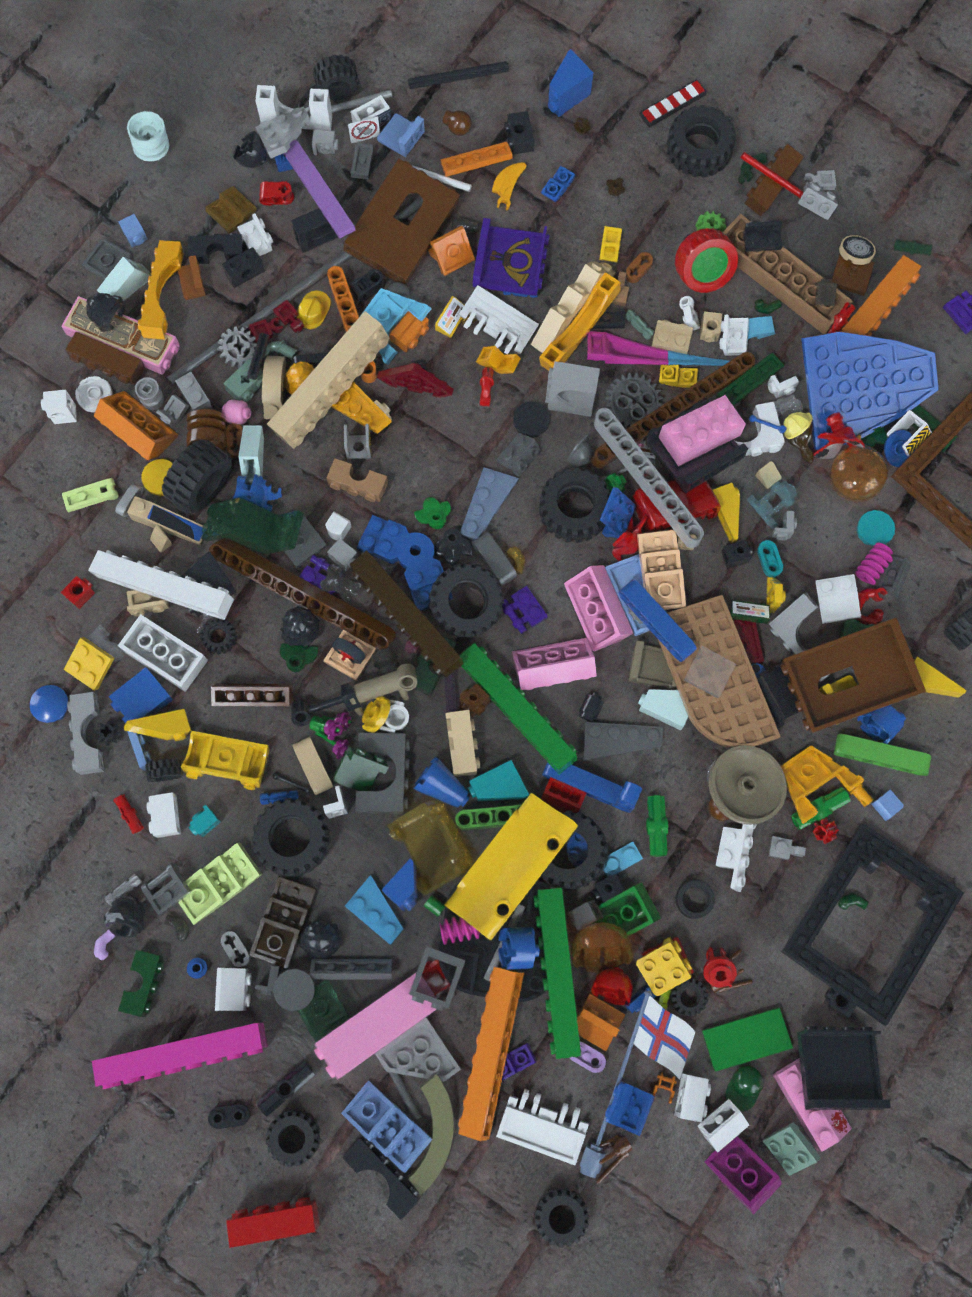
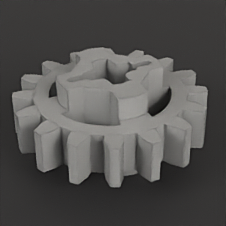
(236, 339)

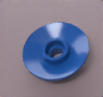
(893, 447)

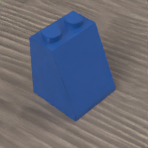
(570, 84)

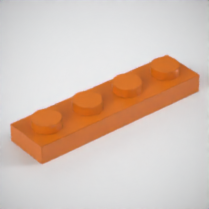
(476, 159)

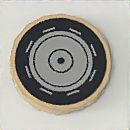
(857, 249)

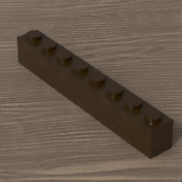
(407, 615)

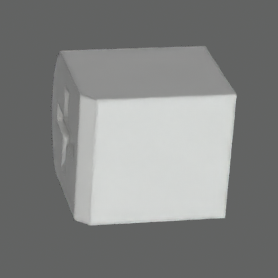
(338, 526)

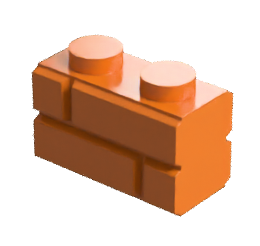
(408, 331)

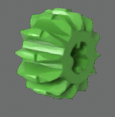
(711, 221)

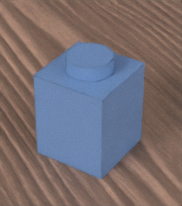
(133, 230)

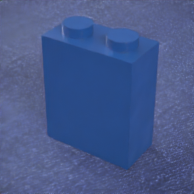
(140, 697)

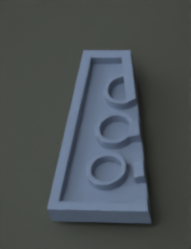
(487, 499)

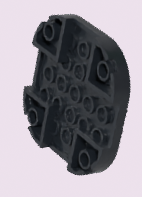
(480, 952)

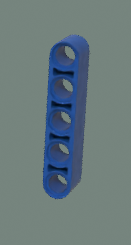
(657, 620)

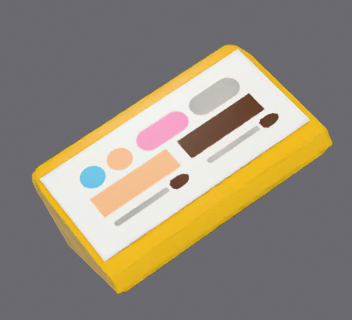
(449, 318)

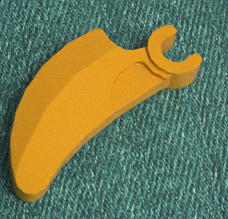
(506, 181)

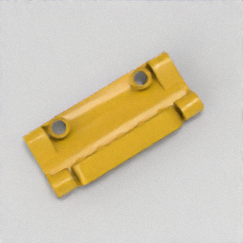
(510, 865)

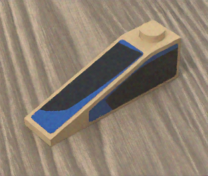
(170, 522)

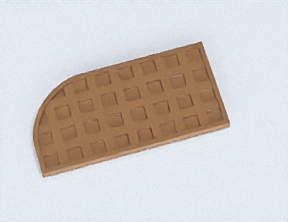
(741, 710)

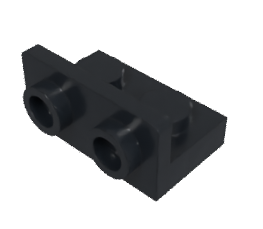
(762, 236)

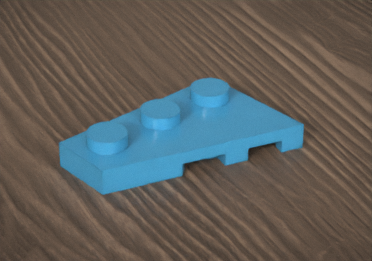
(374, 911)

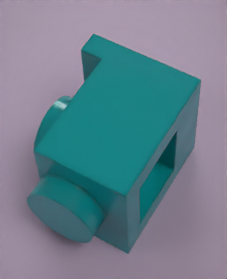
(203, 822)

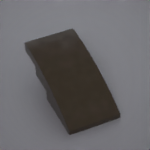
(283, 922)

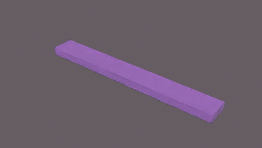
(319, 190)

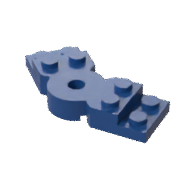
(393, 544)

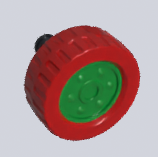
(706, 260)

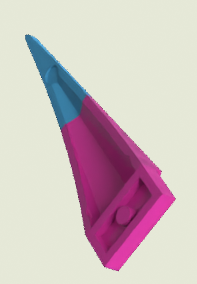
(623, 351)

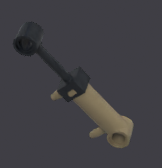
(354, 694)

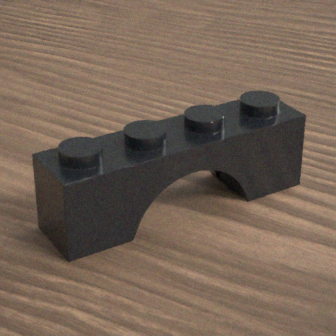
(364, 1157)

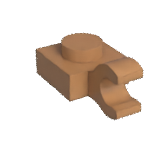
(622, 296)

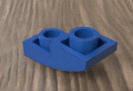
(558, 184)

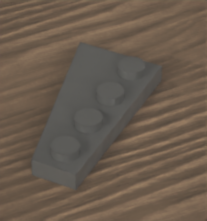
(618, 739)

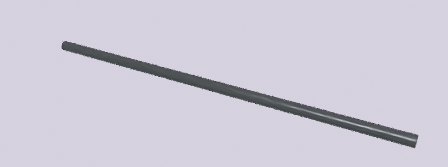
(289, 295)

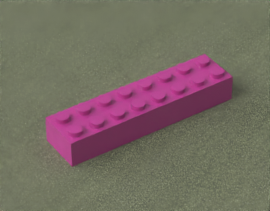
(175, 1055)

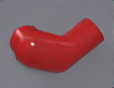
(874, 618)

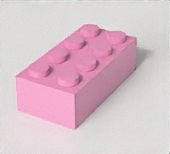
(701, 430)

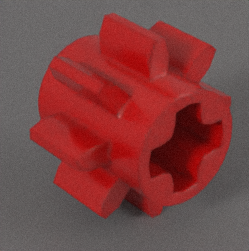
(825, 830)

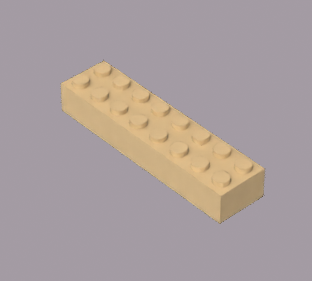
(329, 380)

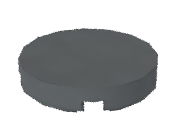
(293, 989)

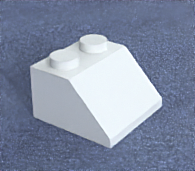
(838, 599)
(232, 989)
(692, 1098)

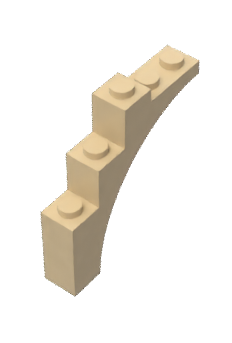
(570, 304)

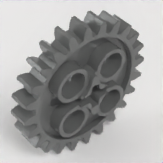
(642, 390)

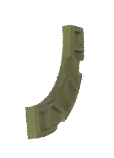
(441, 1135)

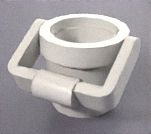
(397, 717)

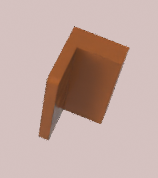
(191, 280)

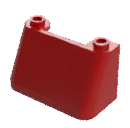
(699, 502)

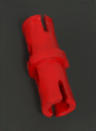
(128, 814)

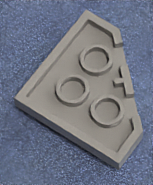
(282, 130)
(418, 1054)

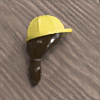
(799, 432)

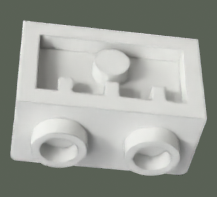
(255, 236)

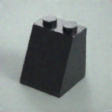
(209, 571)

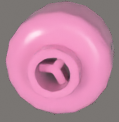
(236, 411)

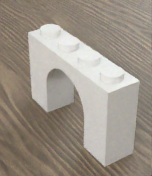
(318, 111)
(767, 438)

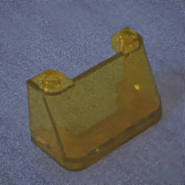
(433, 845)

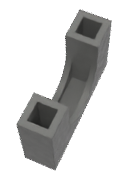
(393, 798)

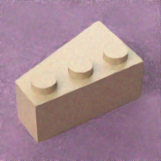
(462, 743)

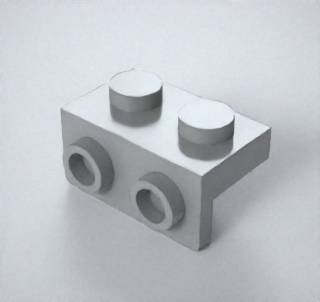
(818, 201)

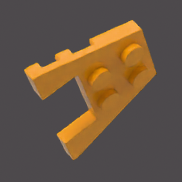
(808, 773)

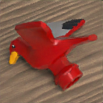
(839, 435)

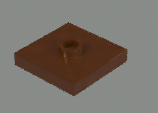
(852, 276)

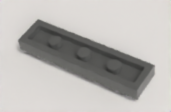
(351, 969)

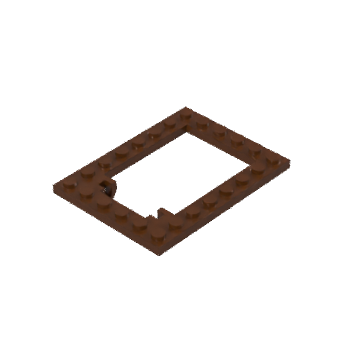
(910, 479)

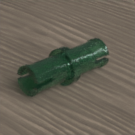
(913, 247)

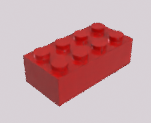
(272, 1223)

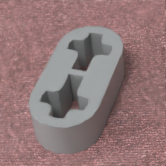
(125, 502)
(239, 946)

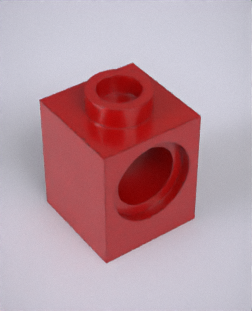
(80, 599)

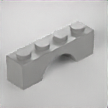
(83, 709)

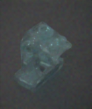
(785, 491)

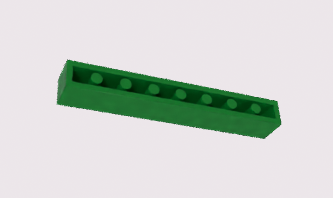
(518, 709)
(558, 973)

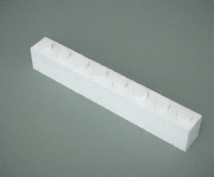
(161, 584)

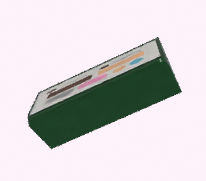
(750, 611)

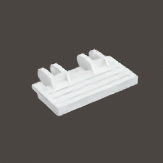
(499, 319)
(541, 1130)

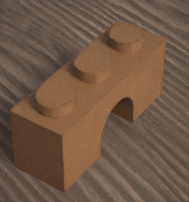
(370, 488)

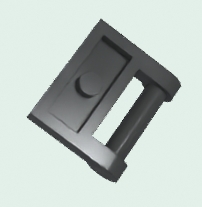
(170, 893)

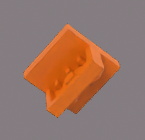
(452, 250)
(598, 1022)

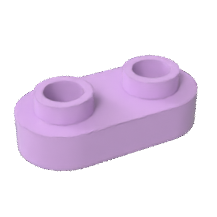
(587, 1055)

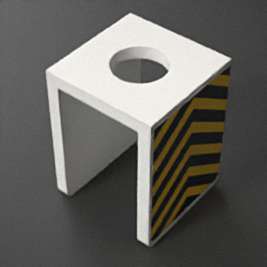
(918, 437)

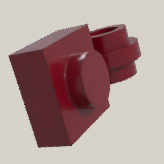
(286, 314)

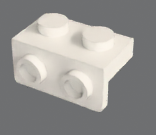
(734, 335)

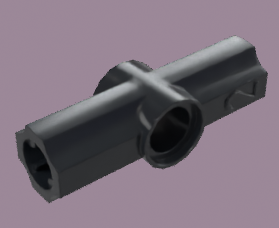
(275, 1097)

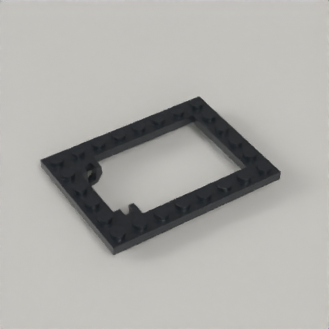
(937, 902)

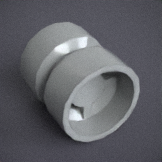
(149, 393)

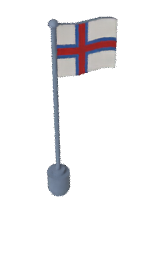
(660, 1038)

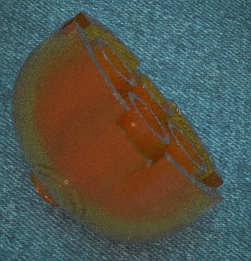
(854, 484)
(600, 937)

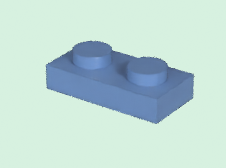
(143, 757)

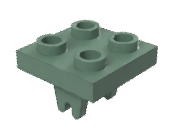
(791, 1149)

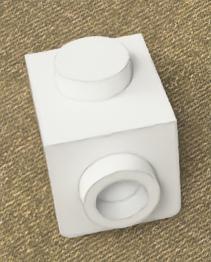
(786, 387)

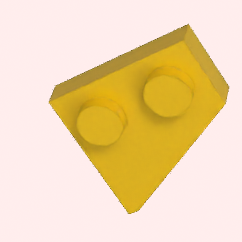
(775, 594)

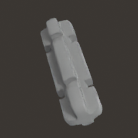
(123, 889)

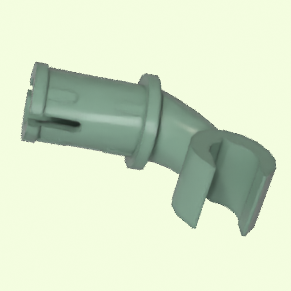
(282, 347)

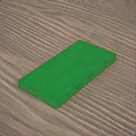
(747, 1039)

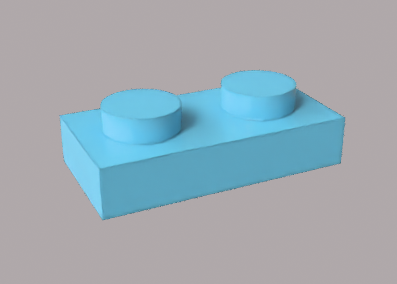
(622, 859)

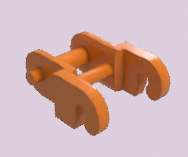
(672, 1081)

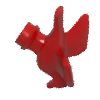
(628, 541)

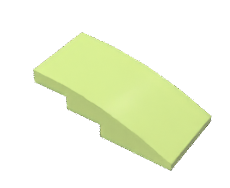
(219, 882)

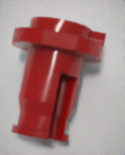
(719, 963)

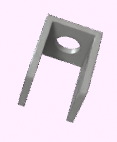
(349, 442)

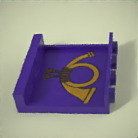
(510, 259)

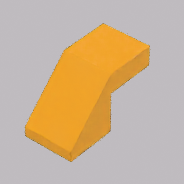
(494, 358)

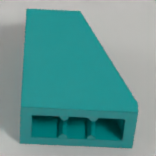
(499, 784)

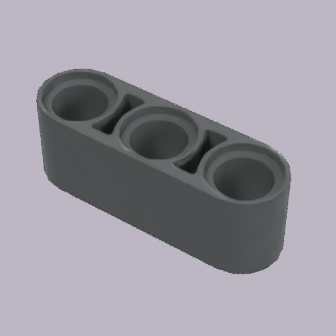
(494, 559)

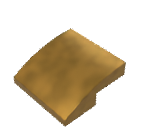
(231, 209)

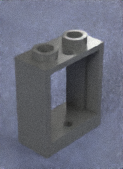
(446, 958)

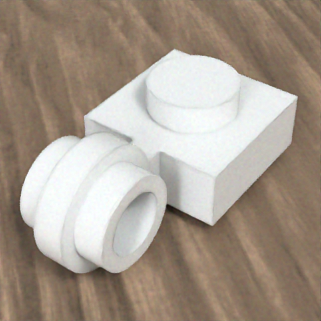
(690, 315)

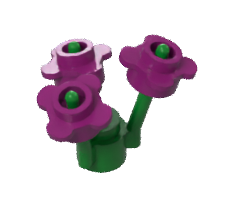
(333, 728)

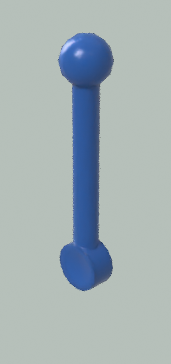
(781, 429)

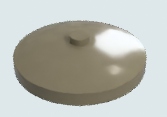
(747, 785)

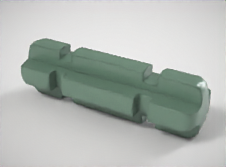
(639, 324)

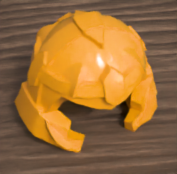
(296, 375)

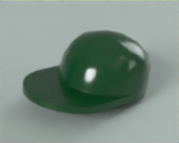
(744, 1087)

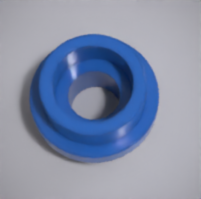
(203, 968)

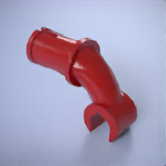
(842, 317)
(486, 383)
(865, 594)

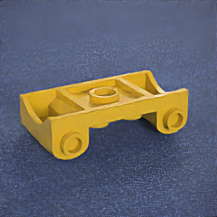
(225, 759)

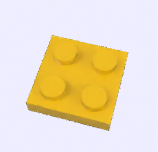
(89, 663)

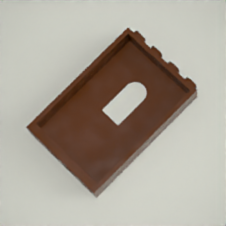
(387, 242)
(880, 664)

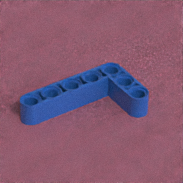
(596, 787)

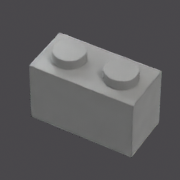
(193, 392)

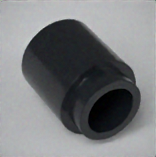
(591, 707)

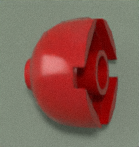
(613, 985)

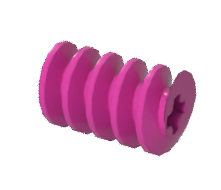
(874, 563)
(457, 929)

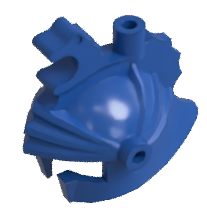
(257, 493)

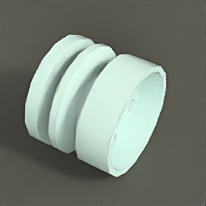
(148, 136)

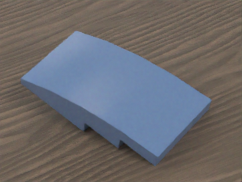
(386, 1126)

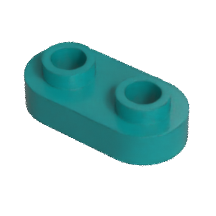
(772, 559)

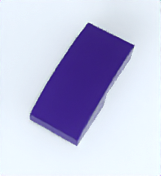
(518, 1060)

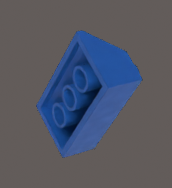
(403, 887)

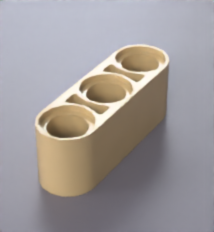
(312, 766)

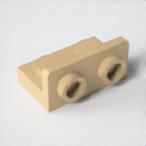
(672, 336)

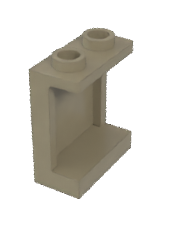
(650, 667)

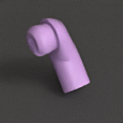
(100, 944)

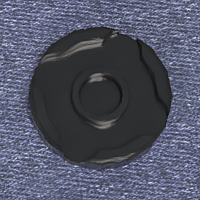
(531, 419)

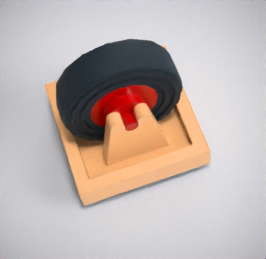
(349, 655)

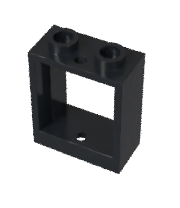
(312, 230)

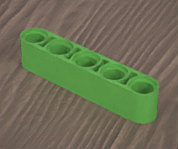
(882, 754)
(492, 812)

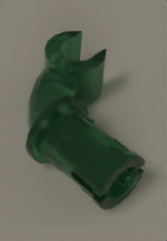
(745, 172)

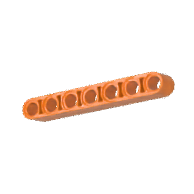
(347, 316)

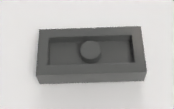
(362, 161)

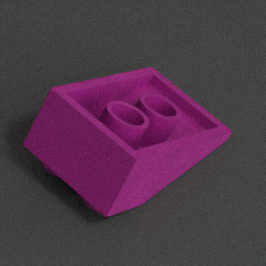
(744, 1174)

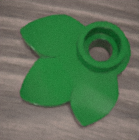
(432, 510)

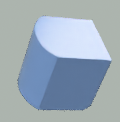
(887, 805)

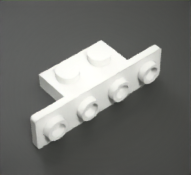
(734, 853)

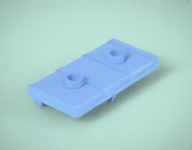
(620, 575)

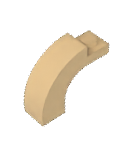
(272, 384)

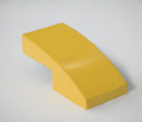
(610, 244)

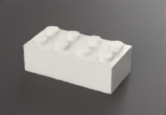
(163, 653)

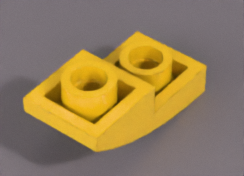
(678, 377)

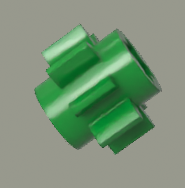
(615, 481)

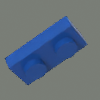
(637, 999)

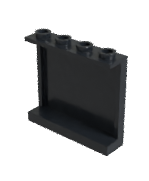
(701, 468)
(840, 1069)

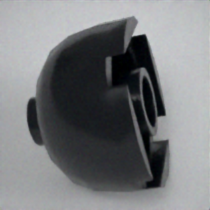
(251, 152)

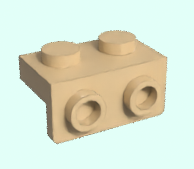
(142, 603)

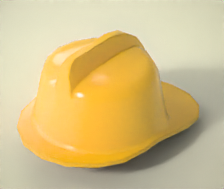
(313, 309)

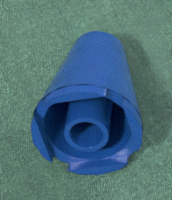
(441, 784)

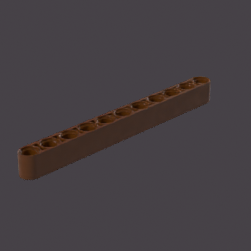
(680, 404)
(303, 593)

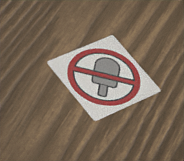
(364, 129)

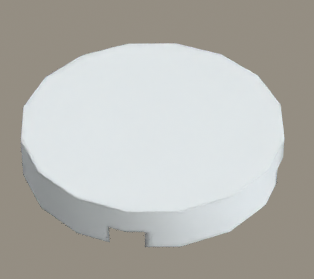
(91, 391)

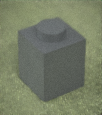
(585, 915)

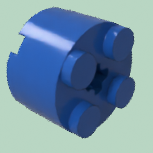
(882, 723)
(517, 948)

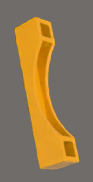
(167, 261)
(596, 304)

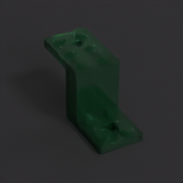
(252, 526)

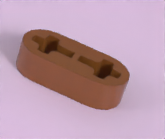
(636, 265)
(231, 440)

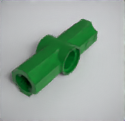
(825, 806)
(657, 826)

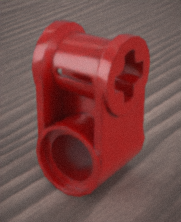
(274, 192)

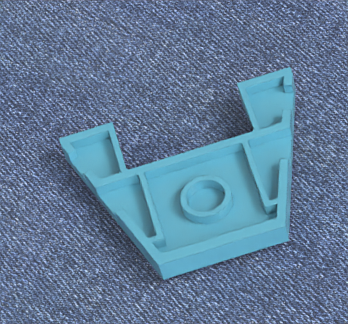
(388, 310)

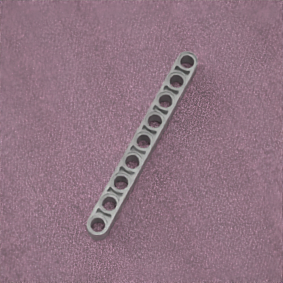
(649, 486)

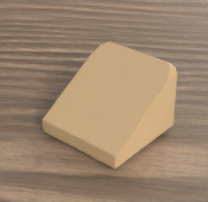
(768, 475)
(160, 539)

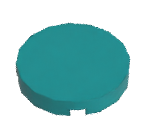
(875, 528)

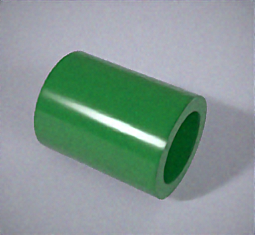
(434, 906)

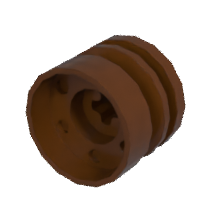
(206, 425)

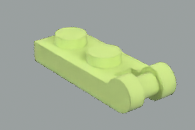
(89, 495)

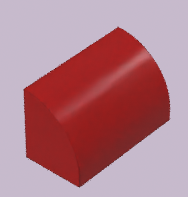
(563, 796)

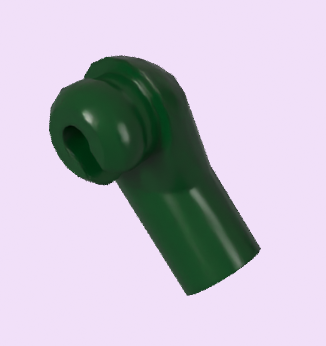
(765, 308)
(852, 899)

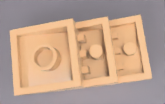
(662, 568)

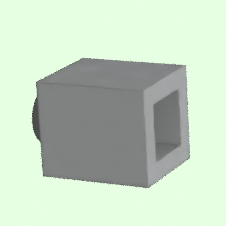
(342, 554)

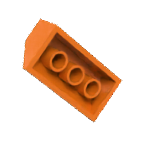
(134, 424)

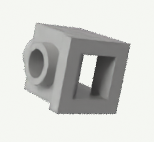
(324, 142)

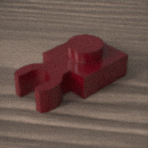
(264, 327)

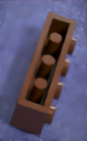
(766, 190)
(104, 358)

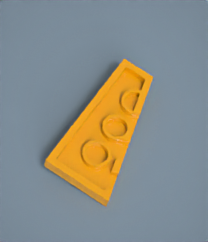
(362, 409)

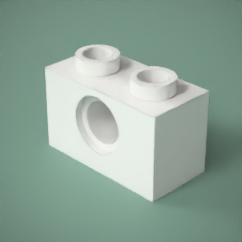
(59, 406)

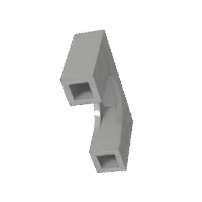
(571, 388)
(789, 621)

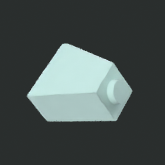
(125, 279)
(251, 452)
(664, 706)

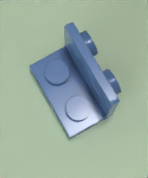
(401, 134)

